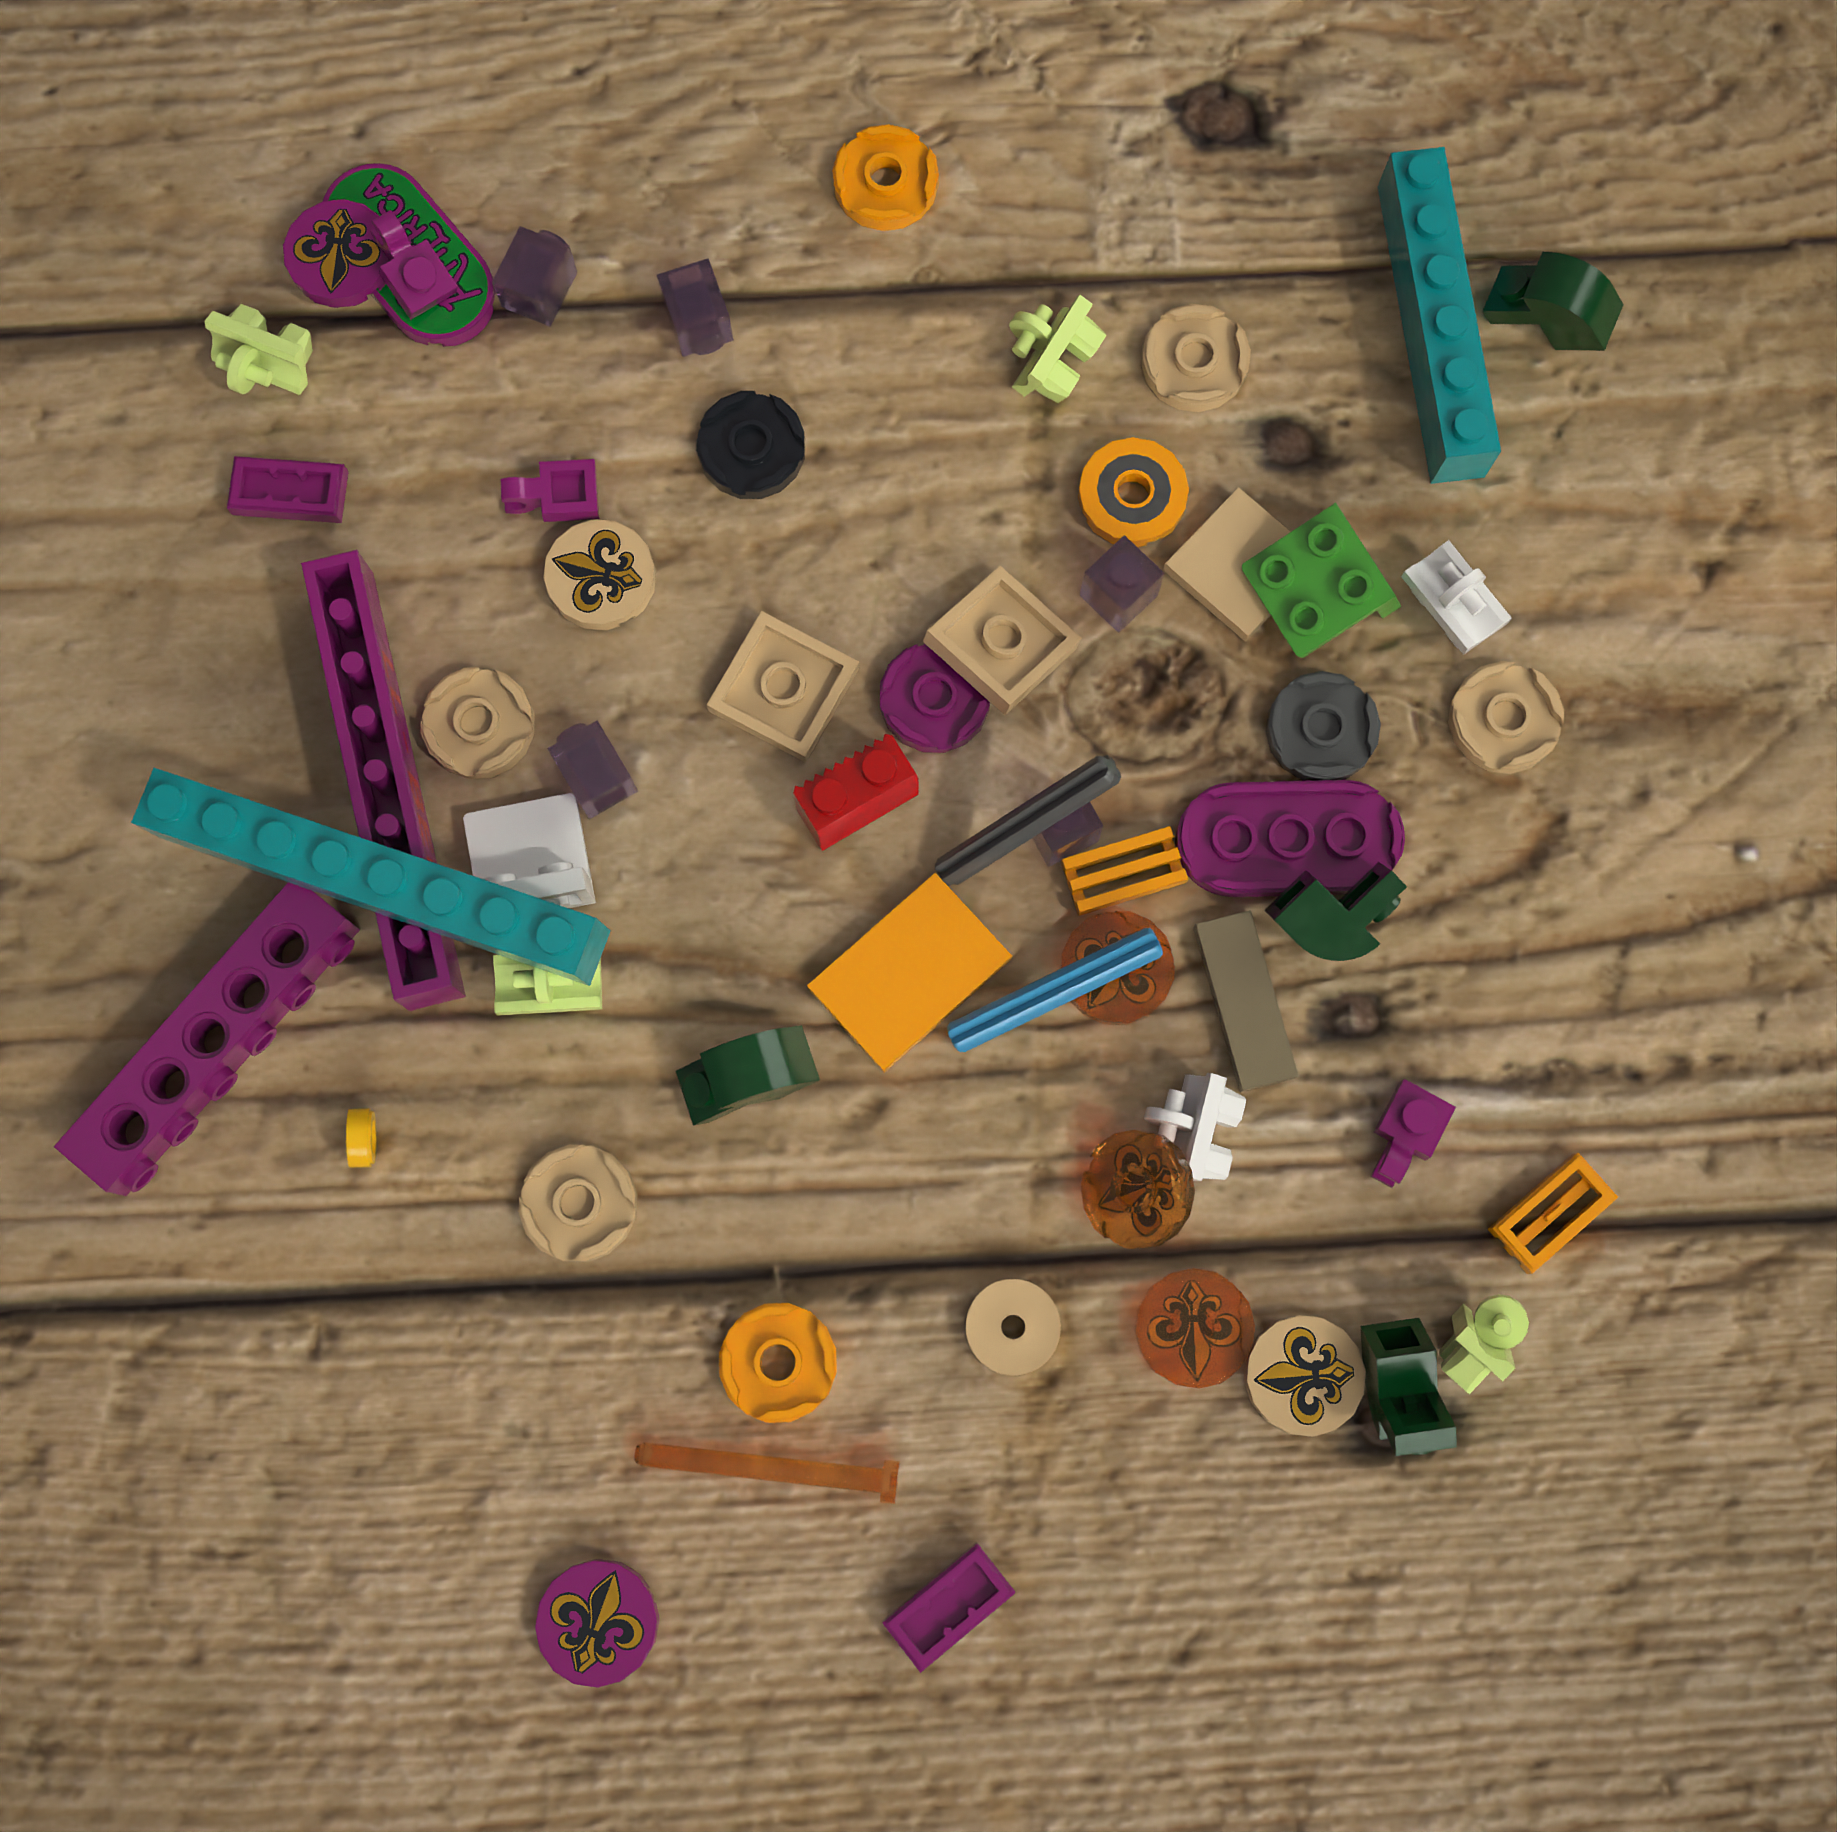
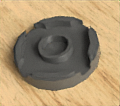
(1322, 727)

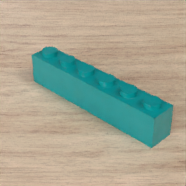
(1438, 316)

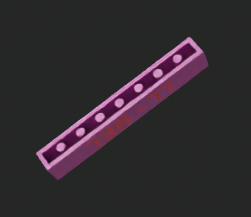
(378, 760)

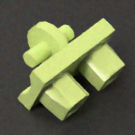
(1068, 330)
(257, 356)
(533, 990)
(1484, 1341)

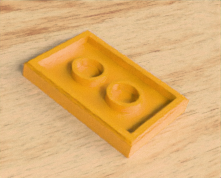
(909, 972)

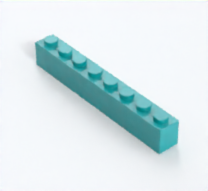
(372, 876)

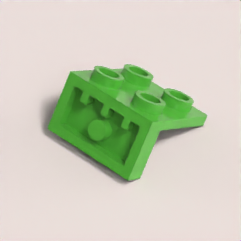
(1319, 581)

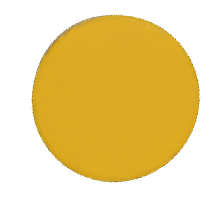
(361, 1137)

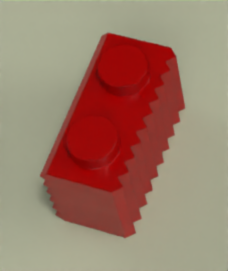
(856, 792)

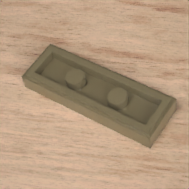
(1245, 1001)

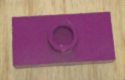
(287, 489)
(948, 1607)

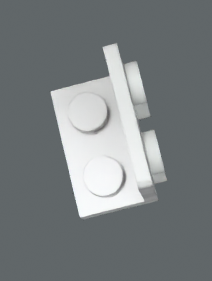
(533, 849)

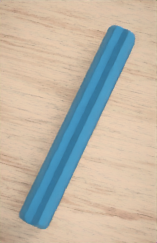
(1054, 990)

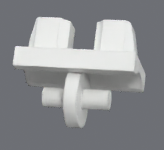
(1456, 597)
(1191, 1120)

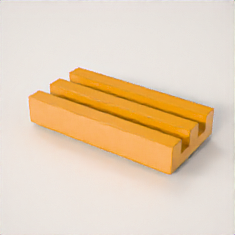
(1116, 850)
(1516, 1244)

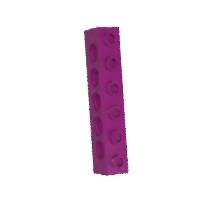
(98, 1136)

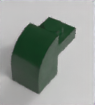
(1562, 295)
(1333, 926)
(747, 1072)
(1405, 1388)

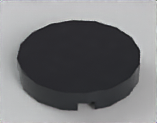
(751, 445)

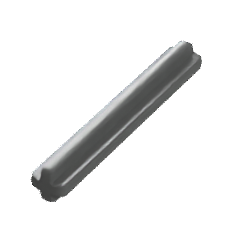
(1028, 820)

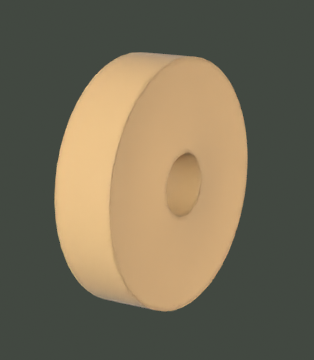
(1040, 1323)

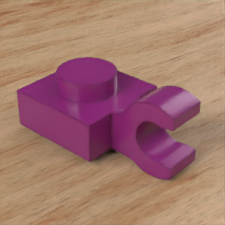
(414, 272)
(563, 491)
(1412, 1126)

